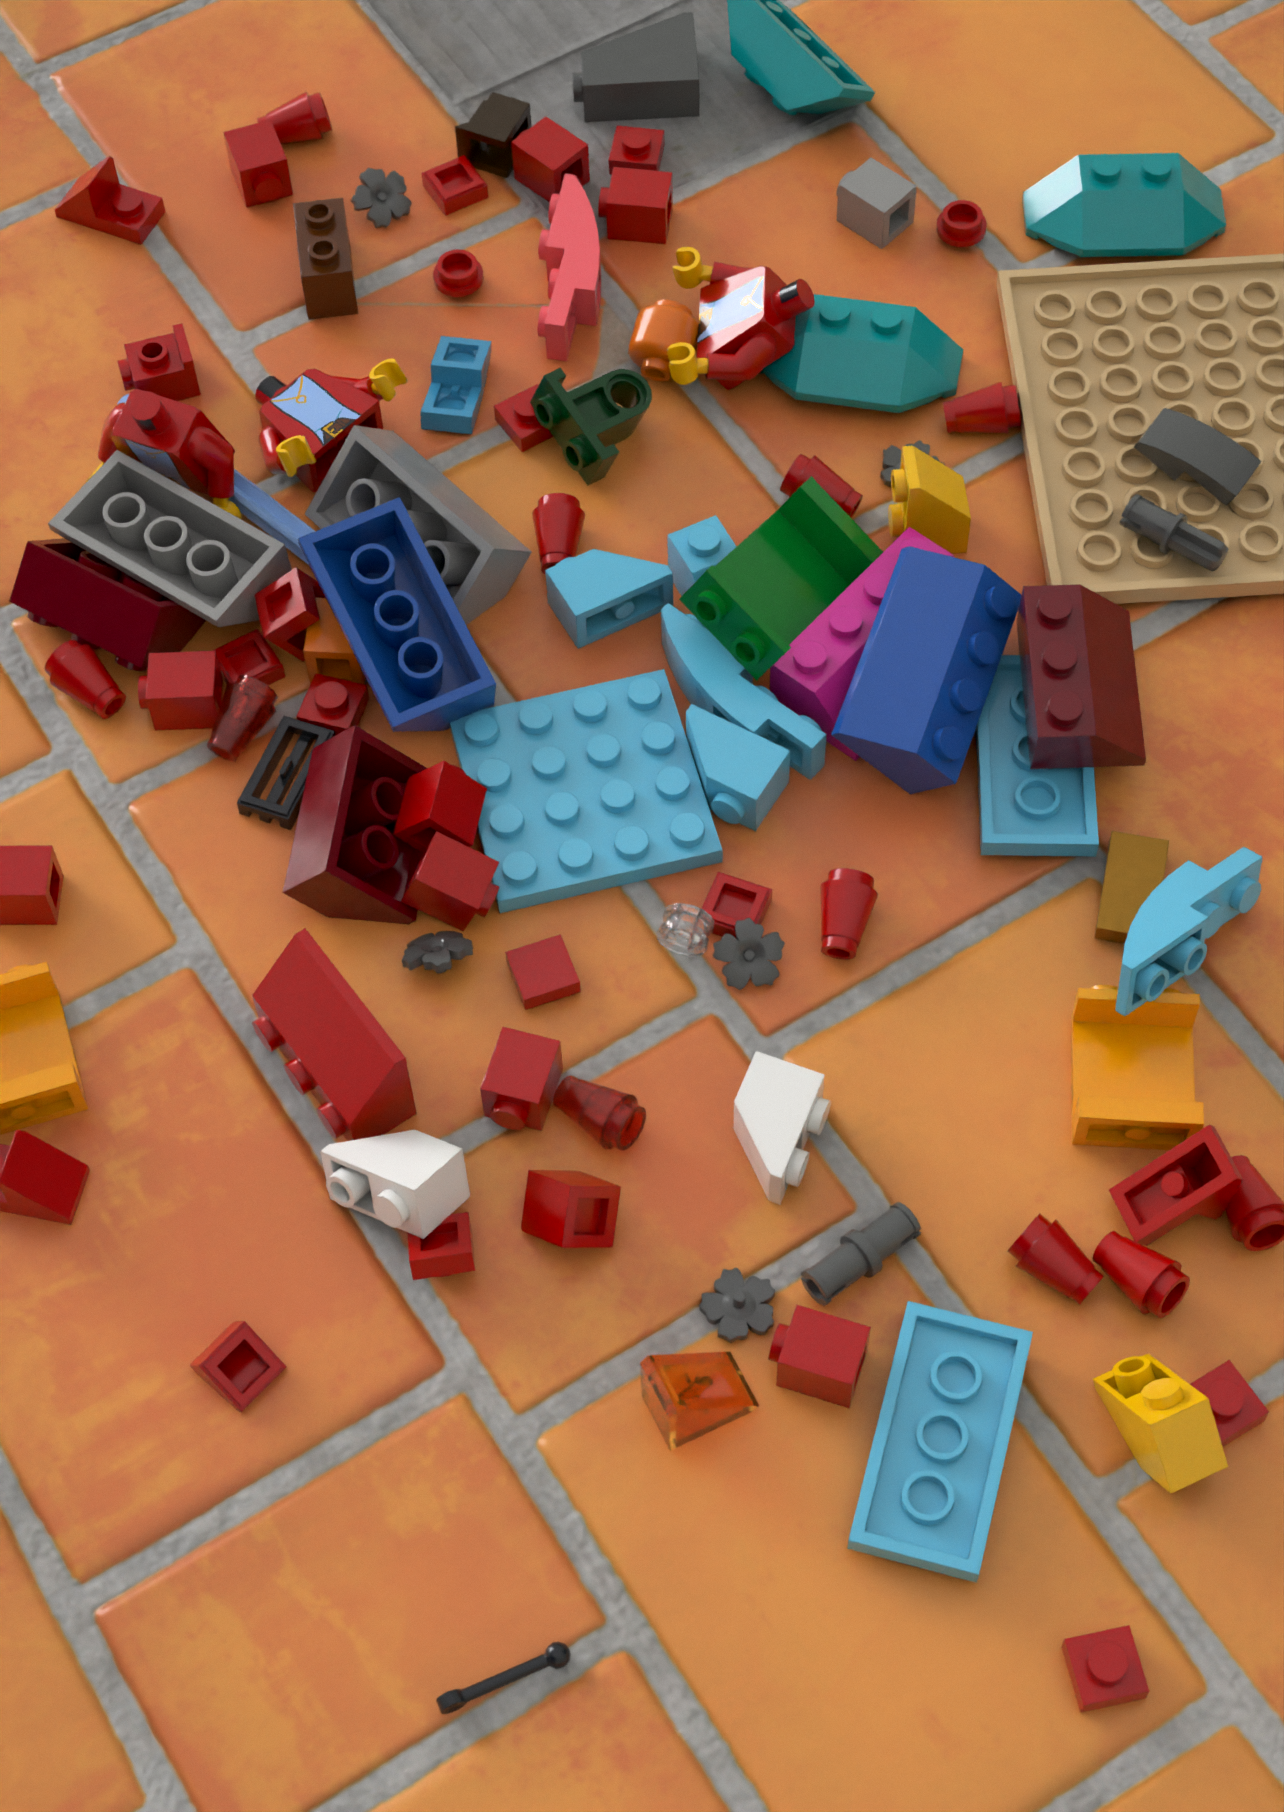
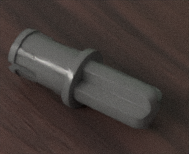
(1173, 533)

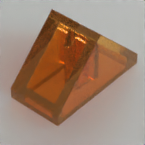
(694, 1393)

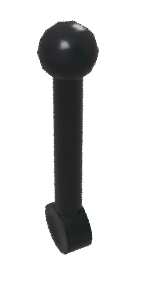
(556, 1656)

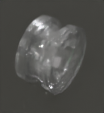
(685, 929)

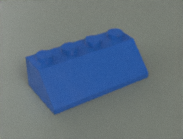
(399, 619)
(927, 668)

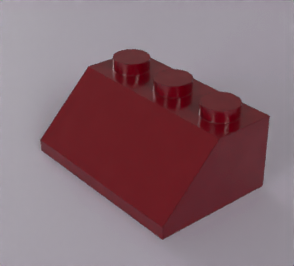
(99, 604)
(1078, 679)
(344, 839)

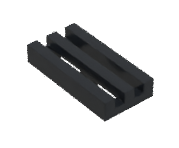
(271, 808)

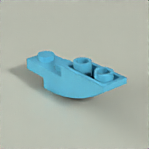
(725, 688)
(1176, 919)

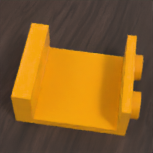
(36, 1051)
(1133, 1071)

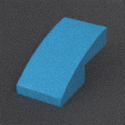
(456, 385)

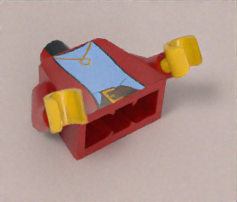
(743, 320)
(314, 415)
(174, 442)

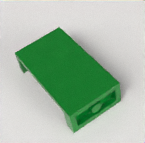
(781, 578)

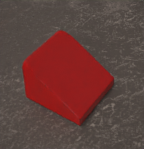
(238, 1365)

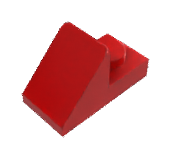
(110, 207)
(40, 1179)
(1178, 1185)

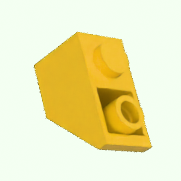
(929, 501)
(1162, 1421)

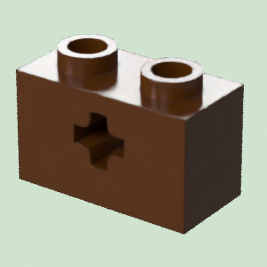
(325, 258)

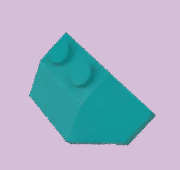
(791, 59)
(1125, 206)
(867, 356)

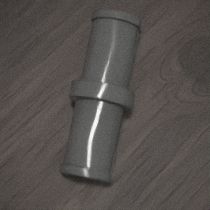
(860, 1253)

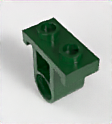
(589, 420)

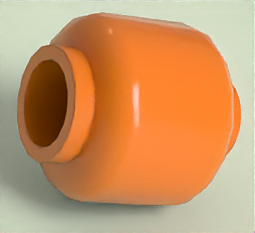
(656, 330)

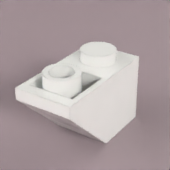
(774, 1117)
(398, 1179)

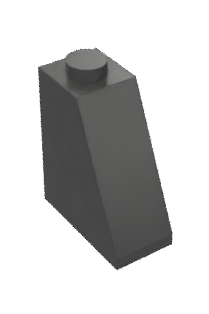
(641, 74)

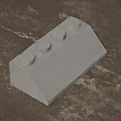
(172, 541)
(465, 543)

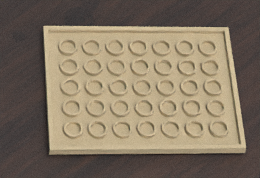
(1092, 371)

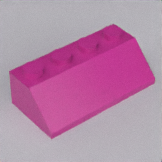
(824, 657)

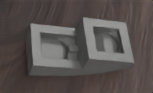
(1208, 456)

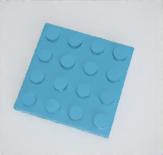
(586, 790)

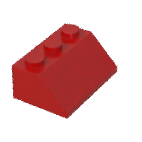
(332, 1044)

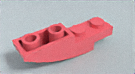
(572, 268)

